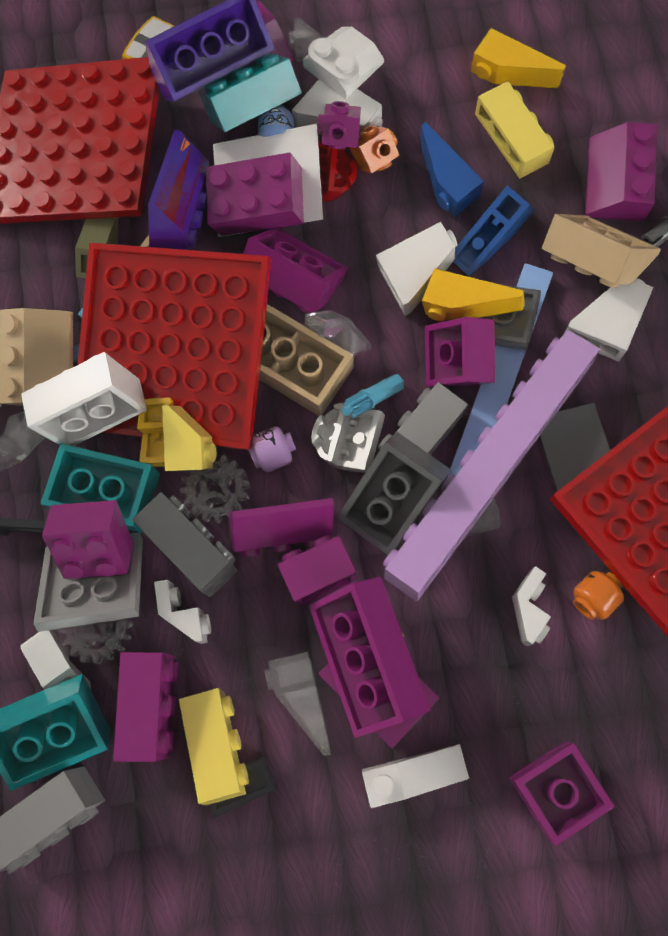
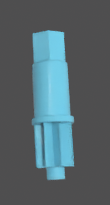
(369, 397)

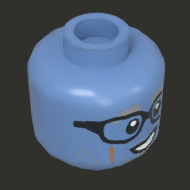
(275, 121)

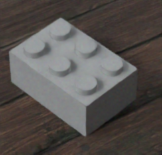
(45, 817)

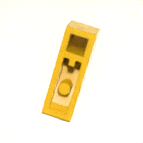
(505, 60)
(459, 296)

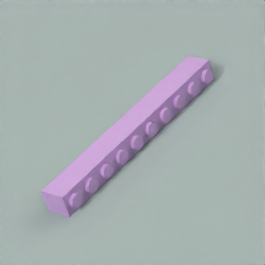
(489, 466)

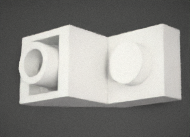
(530, 618)
(189, 621)
(49, 659)

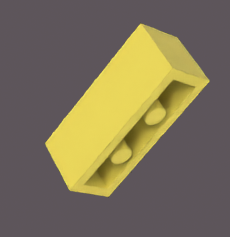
(514, 129)
(213, 746)

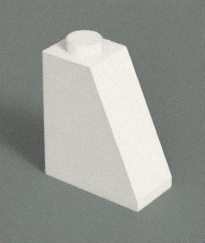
(315, 100)
(412, 262)
(613, 318)

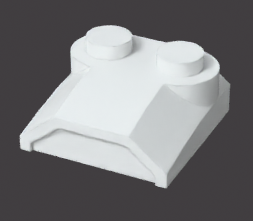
(343, 60)

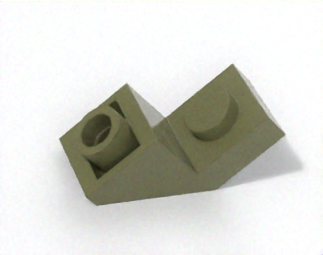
(94, 231)

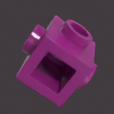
(339, 125)

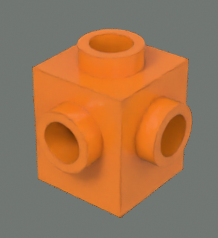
(375, 149)

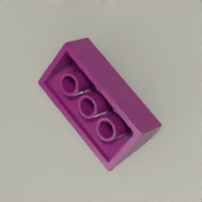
(368, 657)

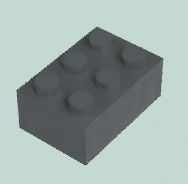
(393, 493)
(186, 543)

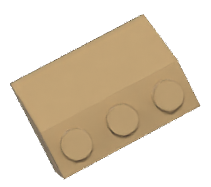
(598, 249)
(32, 349)

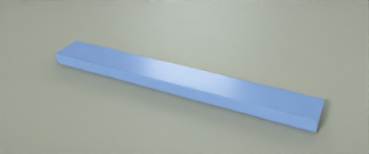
(507, 365)

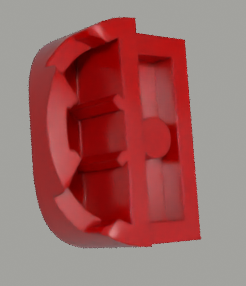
(336, 172)

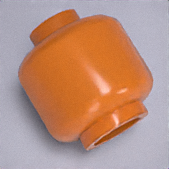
(598, 595)

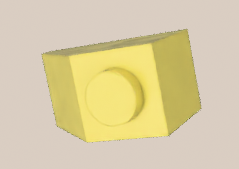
(185, 441)

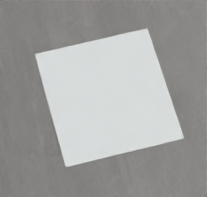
(301, 143)

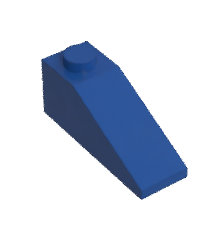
(451, 177)
(492, 231)

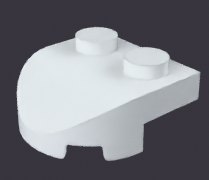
(348, 441)

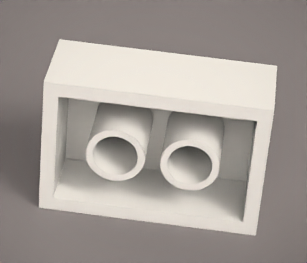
(84, 401)

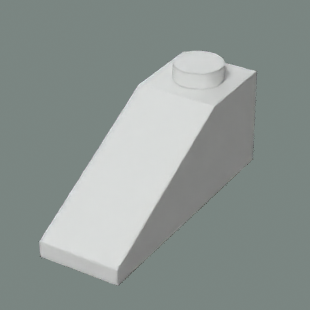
(414, 775)

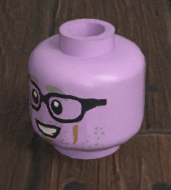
(272, 449)

